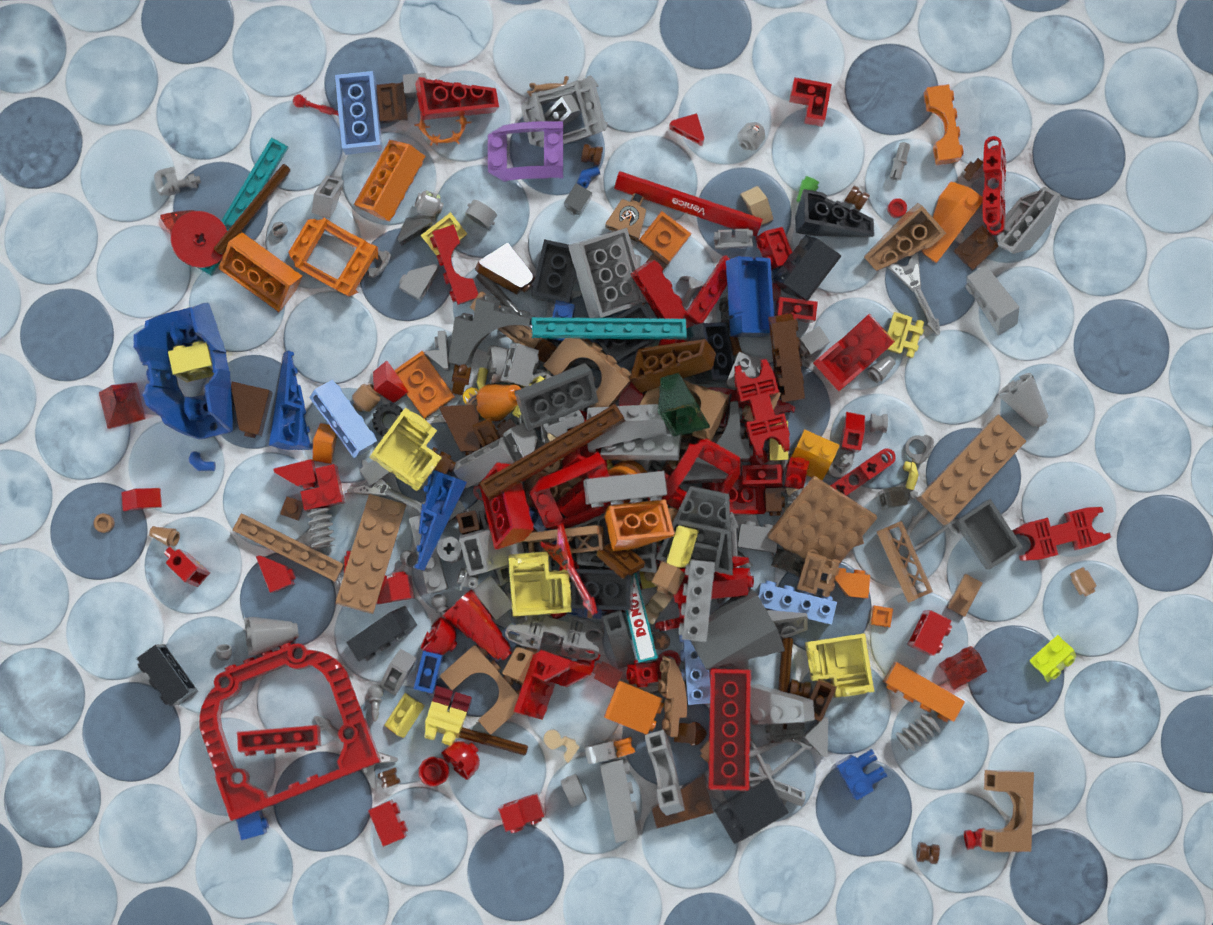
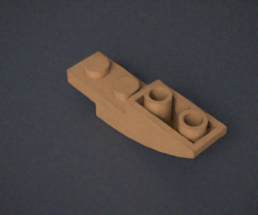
(674, 690)

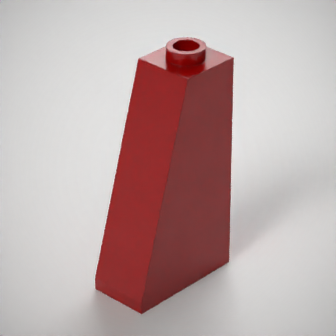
(724, 585)

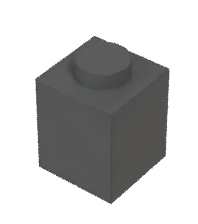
(577, 200)

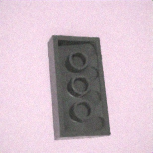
(556, 396)

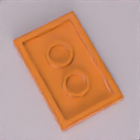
(424, 385)

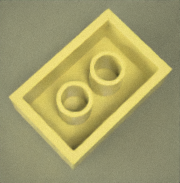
(191, 362)

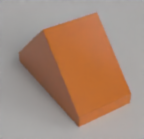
(324, 444)

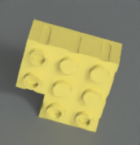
(405, 449)
(535, 587)
(843, 662)

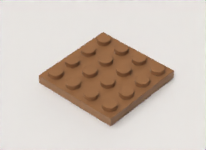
(822, 523)

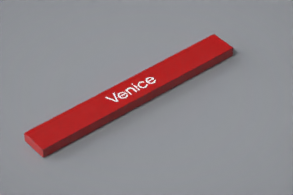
(687, 203)

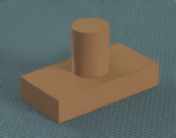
(964, 595)

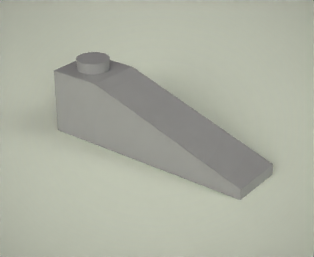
(789, 622)

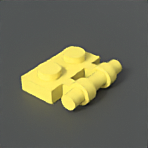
(898, 330)

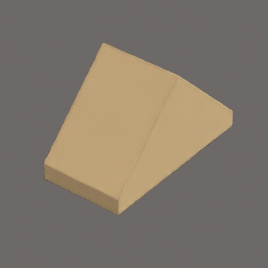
(757, 204)

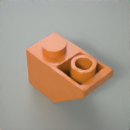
(853, 584)

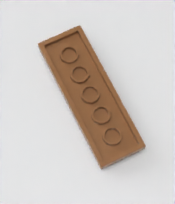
(370, 554)

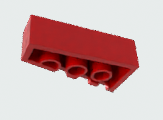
(447, 99)

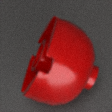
(441, 637)
(463, 758)

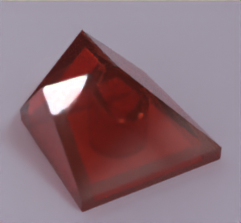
(121, 405)

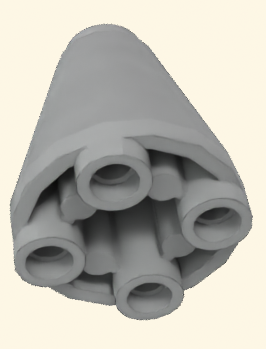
(268, 634)

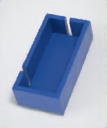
(749, 296)

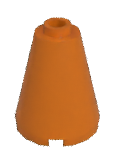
(496, 401)

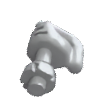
(173, 185)

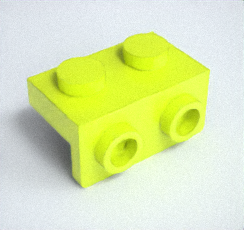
(1053, 658)

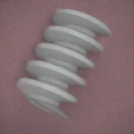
(320, 528)
(446, 544)
(918, 732)

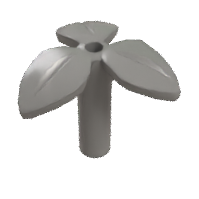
(693, 285)

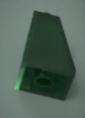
(679, 407)

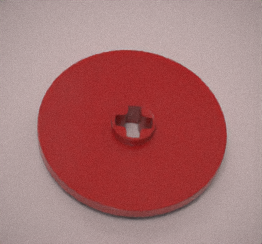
(184, 240)

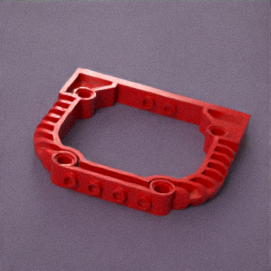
(356, 753)

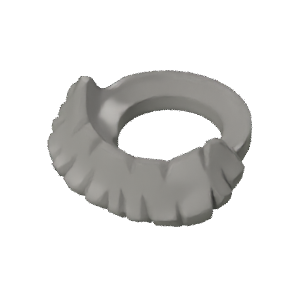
(385, 257)
(920, 458)

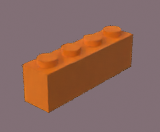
(924, 692)

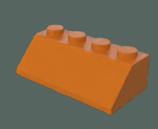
(390, 180)
(259, 271)

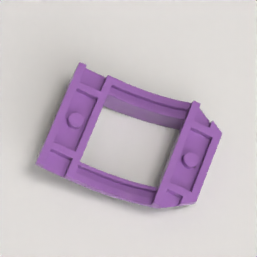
(552, 151)

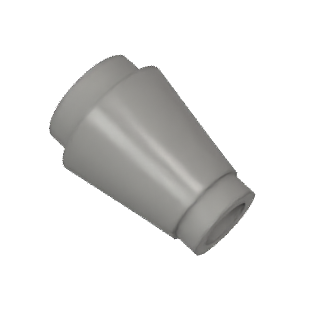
(881, 369)

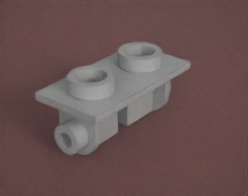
(742, 239)
(466, 580)

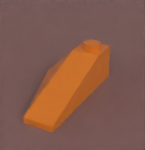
(952, 213)

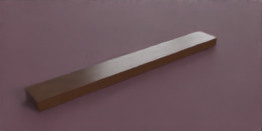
(552, 452)

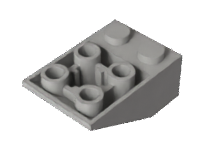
(480, 552)

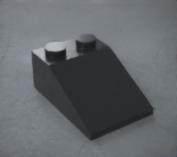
(751, 811)

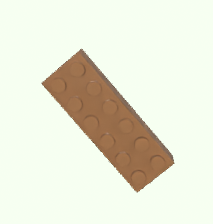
(971, 470)

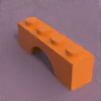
(939, 101)

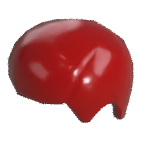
(433, 771)

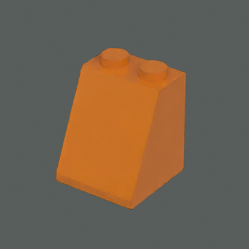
(634, 708)

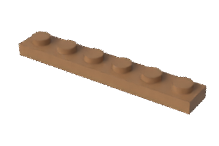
(288, 547)

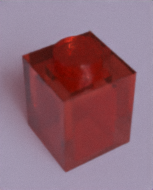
(607, 674)

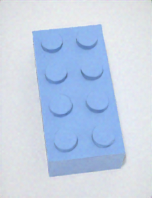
(358, 112)

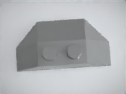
(1028, 220)

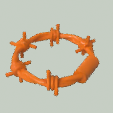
(434, 139)

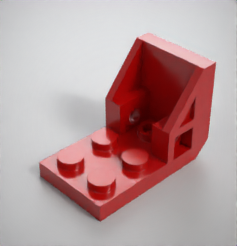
(854, 352)
(541, 680)

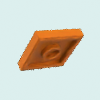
(665, 236)

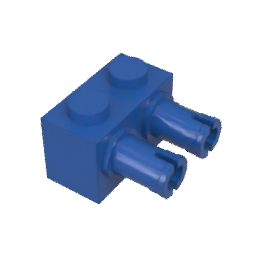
(856, 781)

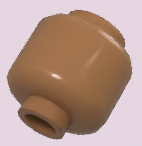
(365, 398)

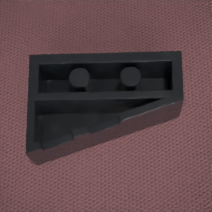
(381, 634)

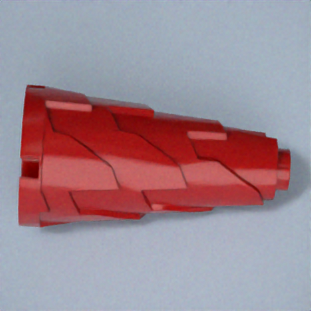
(476, 623)

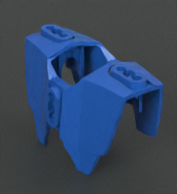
(187, 415)

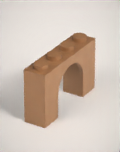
(614, 378)
(711, 403)
(476, 662)
(1018, 833)

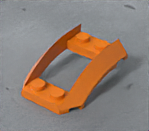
(355, 267)

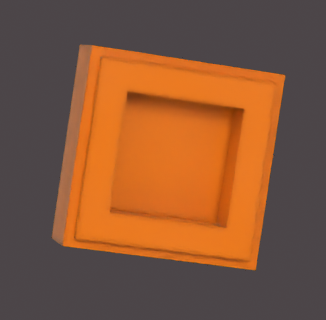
(881, 616)

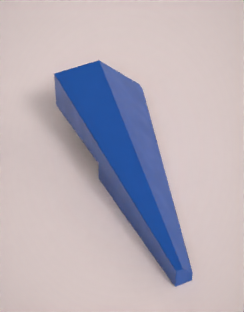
(289, 422)
(441, 498)

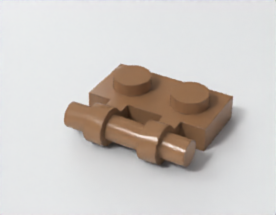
(812, 572)

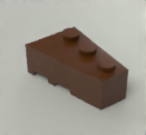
(695, 801)

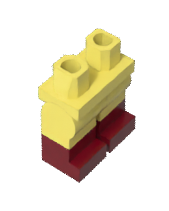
(447, 722)

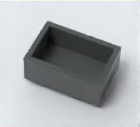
(988, 534)

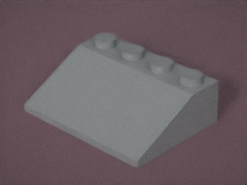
(604, 273)

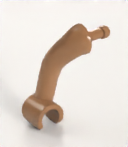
(543, 87)

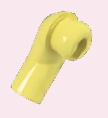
(481, 377)
(913, 474)

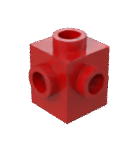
(642, 673)

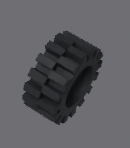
(381, 413)

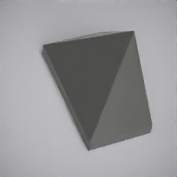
(412, 228)

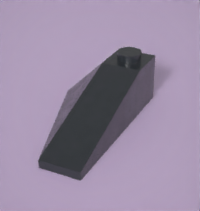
(824, 217)

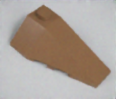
(909, 235)

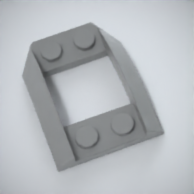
(589, 105)

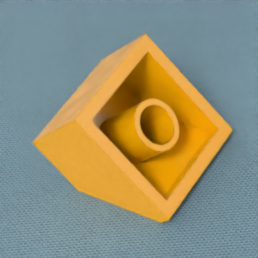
(817, 451)

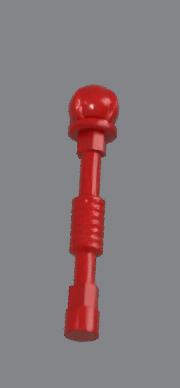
(300, 101)

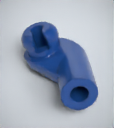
(586, 175)
(199, 464)

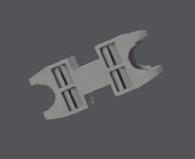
(557, 634)

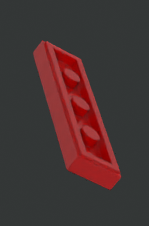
(709, 293)

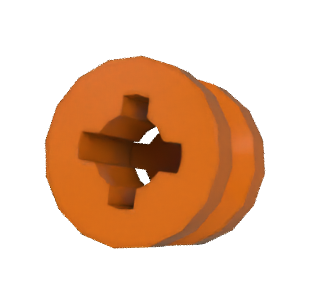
(624, 747)

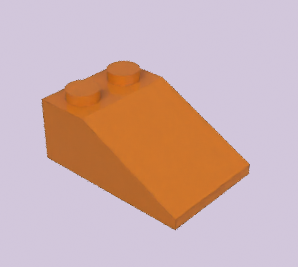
(638, 524)

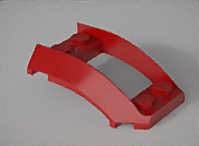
(713, 455)
(545, 503)

